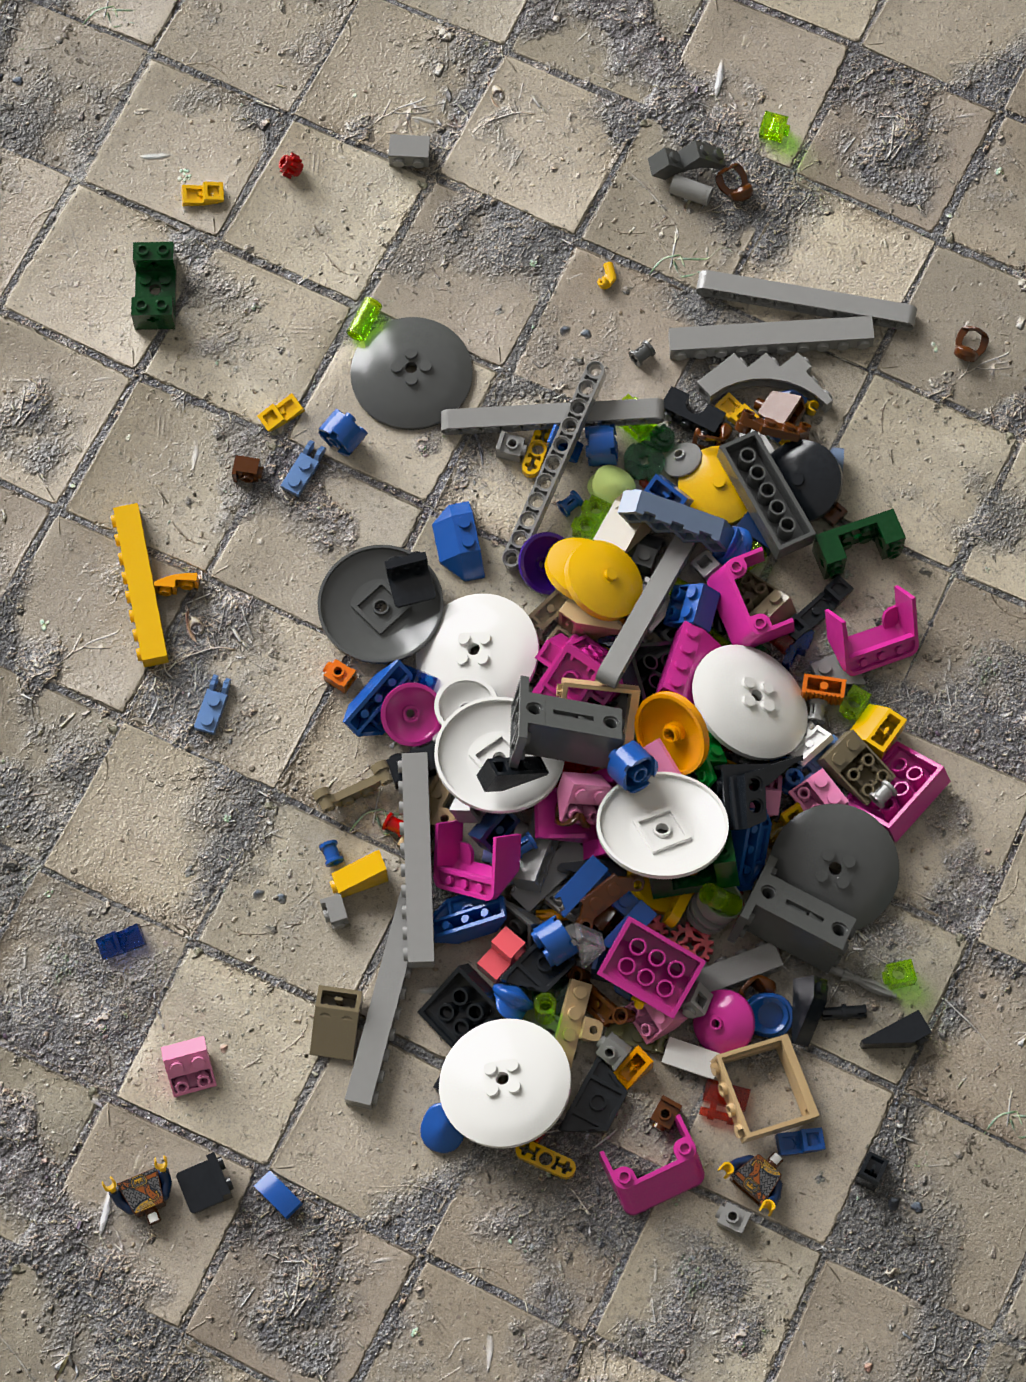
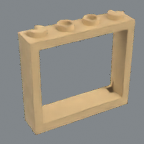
(632, 704)
(795, 1077)

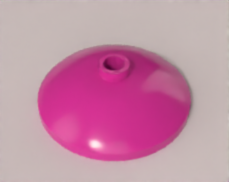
(414, 729)
(735, 1021)

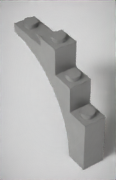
(764, 372)

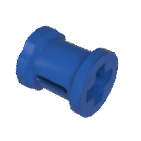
(565, 506)
(792, 778)
(527, 844)
(331, 853)

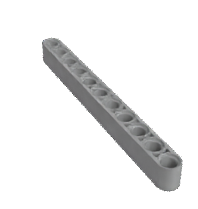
(804, 299)
(546, 415)
(555, 455)
(644, 612)

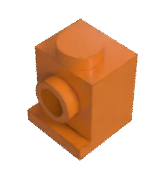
(342, 681)

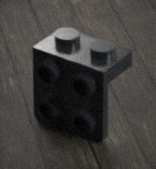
(410, 579)
(205, 1184)

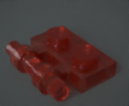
(712, 1096)

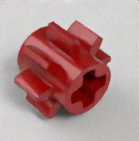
(291, 165)

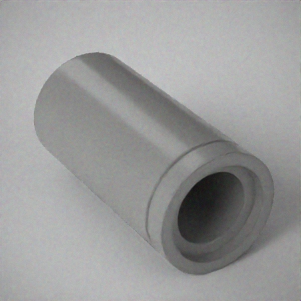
(691, 190)

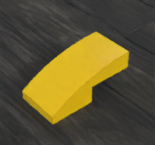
(202, 195)
(732, 408)
(282, 413)

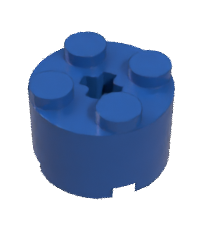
(342, 432)
(602, 445)
(631, 767)
(555, 940)

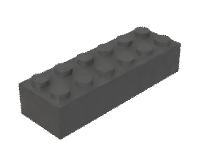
(766, 494)

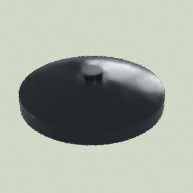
(811, 475)

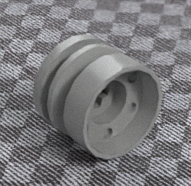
(706, 918)

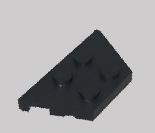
(535, 973)
(595, 1102)

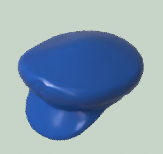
(740, 544)
(511, 1001)
(771, 1014)
(438, 1131)

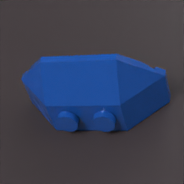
(458, 542)
(365, 709)
(751, 852)
(467, 918)

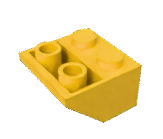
(879, 728)

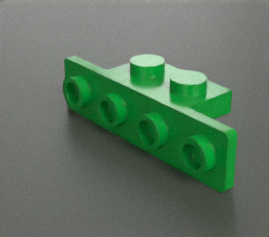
(715, 757)

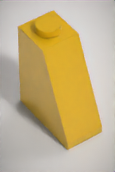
(360, 875)

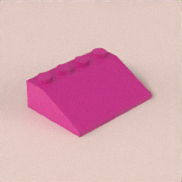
(686, 653)
(917, 784)
(651, 967)

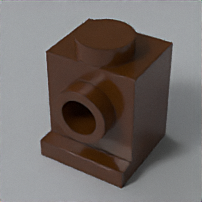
(247, 469)
(665, 1124)

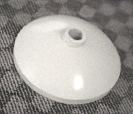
(459, 693)

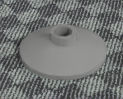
(682, 460)

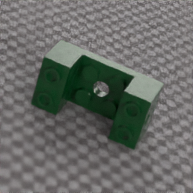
(154, 268)
(830, 545)
(721, 872)

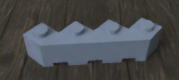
(669, 516)

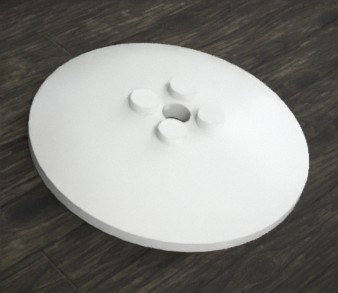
(500, 630)
(732, 715)
(469, 739)
(671, 802)
(513, 1111)

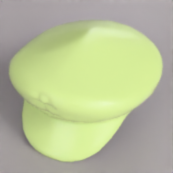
(610, 482)

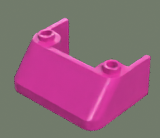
(732, 610)
(880, 645)
(459, 872)
(662, 1184)

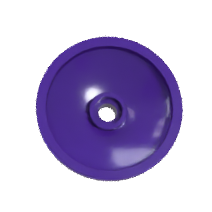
(530, 555)

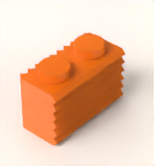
(823, 688)

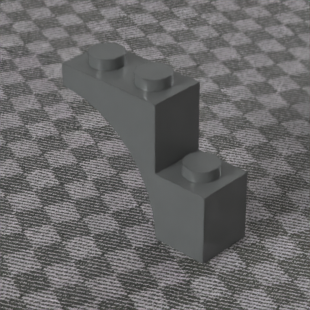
(693, 156)

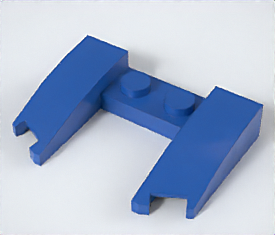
(591, 876)

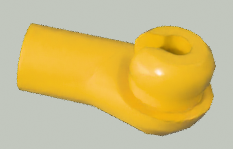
(609, 277)

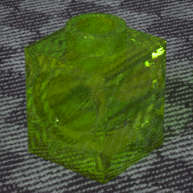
(774, 127)
(857, 695)
(906, 968)

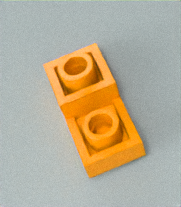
(170, 584)

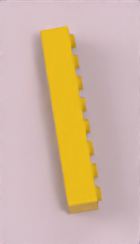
(140, 585)

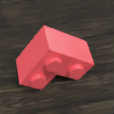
(504, 952)

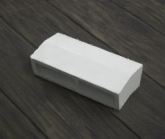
(689, 1057)

